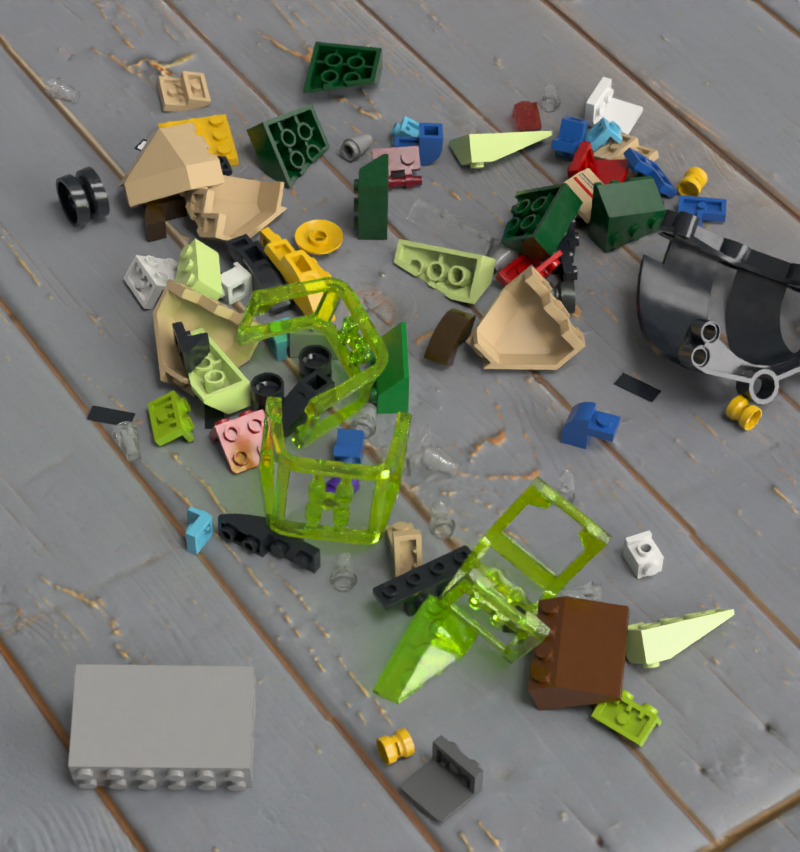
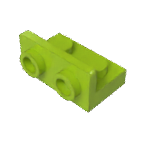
(170, 418)
(628, 718)

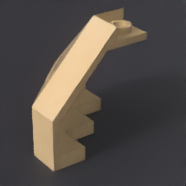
(171, 164)
(234, 207)
(195, 311)
(526, 328)

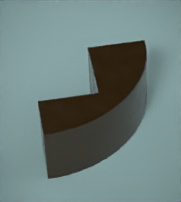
(160, 211)
(447, 335)

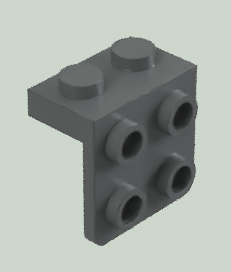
(444, 781)

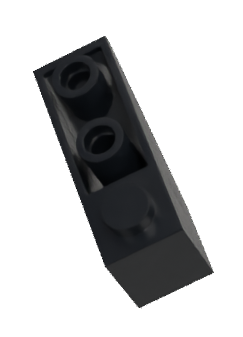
(298, 398)

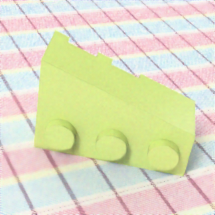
(200, 269)

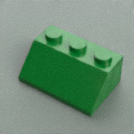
(393, 384)

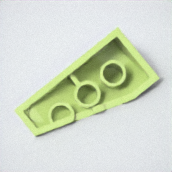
(486, 148)
(453, 272)
(220, 381)
(664, 639)

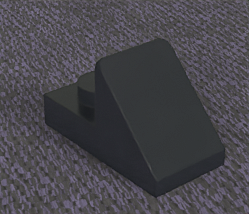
(190, 347)

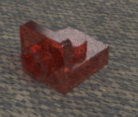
(527, 116)

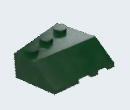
(342, 67)
(289, 144)
(372, 200)
(624, 212)
(541, 220)

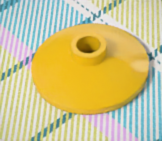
(319, 237)

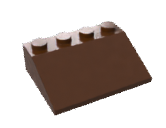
(581, 654)

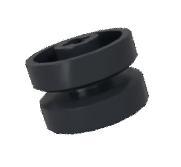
(82, 196)

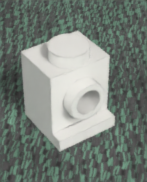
(236, 284)
(643, 555)

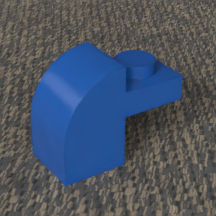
(571, 134)
(428, 140)
(587, 422)
(349, 446)

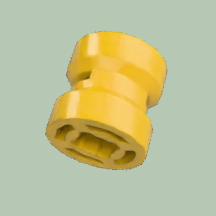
(692, 182)
(743, 412)
(395, 746)

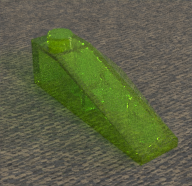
(426, 648)

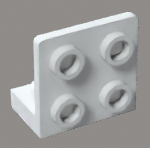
(603, 105)
(148, 278)

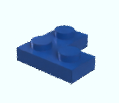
(647, 167)
(704, 208)

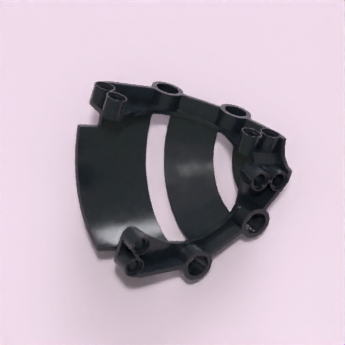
(675, 305)

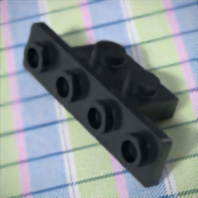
(417, 584)

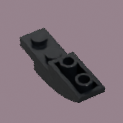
(567, 245)
(256, 262)
(257, 537)

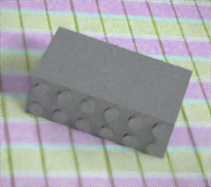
(163, 726)

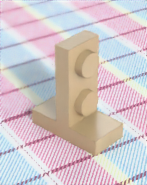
(405, 546)

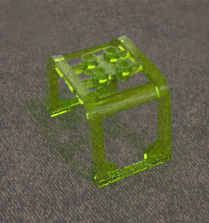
(362, 382)
(385, 492)
(497, 595)

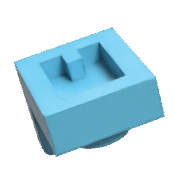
(405, 128)
(601, 131)
(279, 344)
(199, 529)

